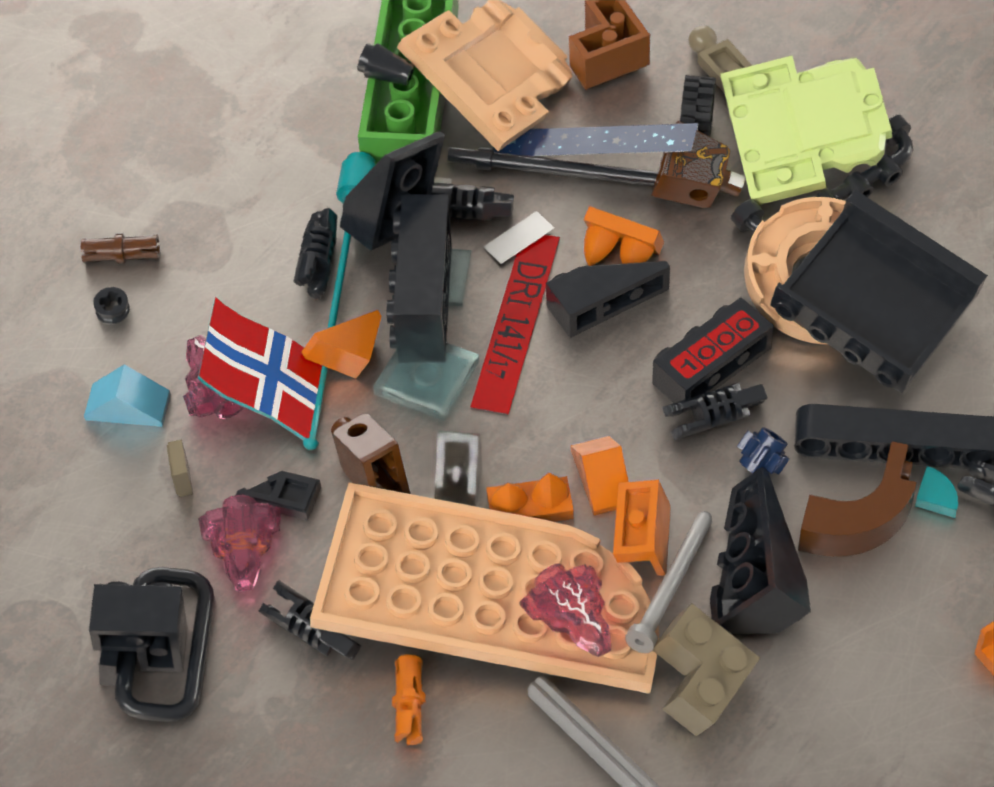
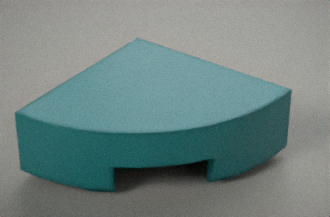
(937, 493)

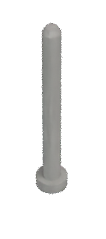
(642, 636)

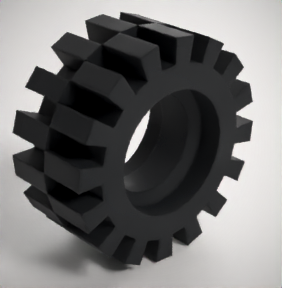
(698, 102)

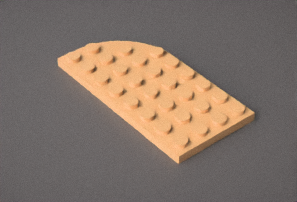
(455, 581)

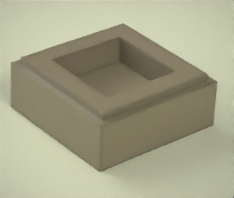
(179, 468)

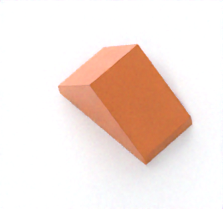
(346, 345)
(600, 469)

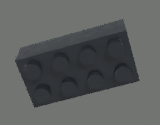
(420, 278)

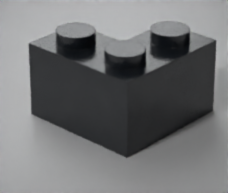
(141, 621)

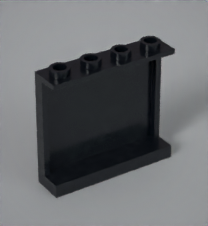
(879, 292)

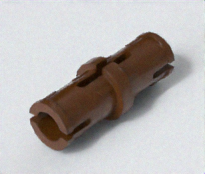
(120, 248)

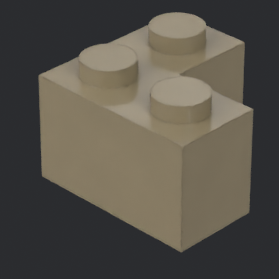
(712, 667)

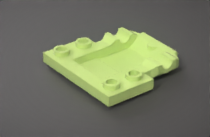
(804, 123)

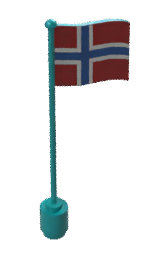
(266, 367)

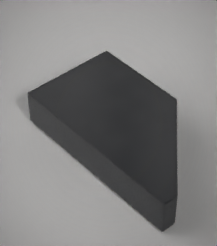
(287, 491)

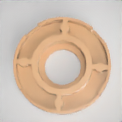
(779, 246)

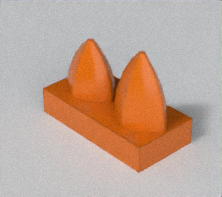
(606, 229)
(539, 499)

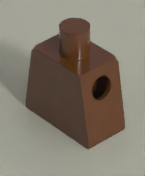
(366, 442)

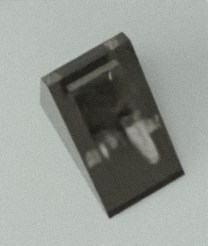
(458, 467)

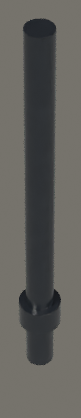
(486, 159)

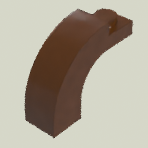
(863, 524)

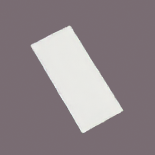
(518, 237)

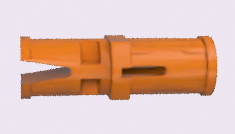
(409, 699)

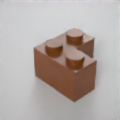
(610, 44)

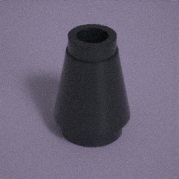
(384, 65)

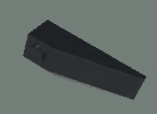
(761, 572)

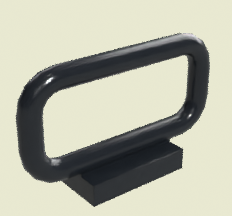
(118, 667)

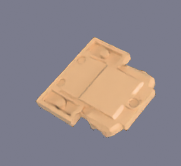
(490, 68)

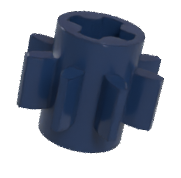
(763, 450)

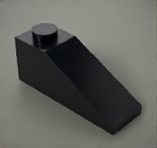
(603, 291)

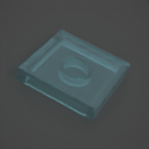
(427, 385)

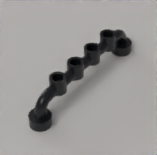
(750, 214)

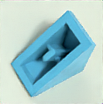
(127, 399)

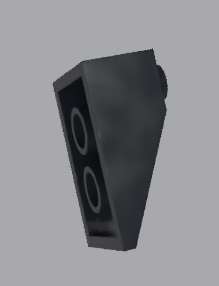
(372, 202)

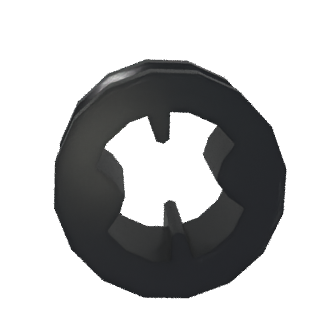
(104, 298)

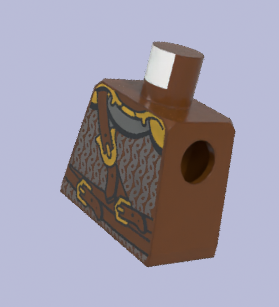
(697, 174)

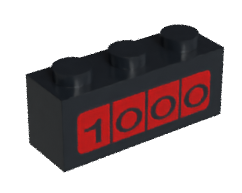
(712, 352)

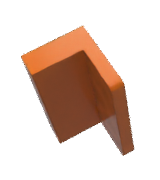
(642, 524)

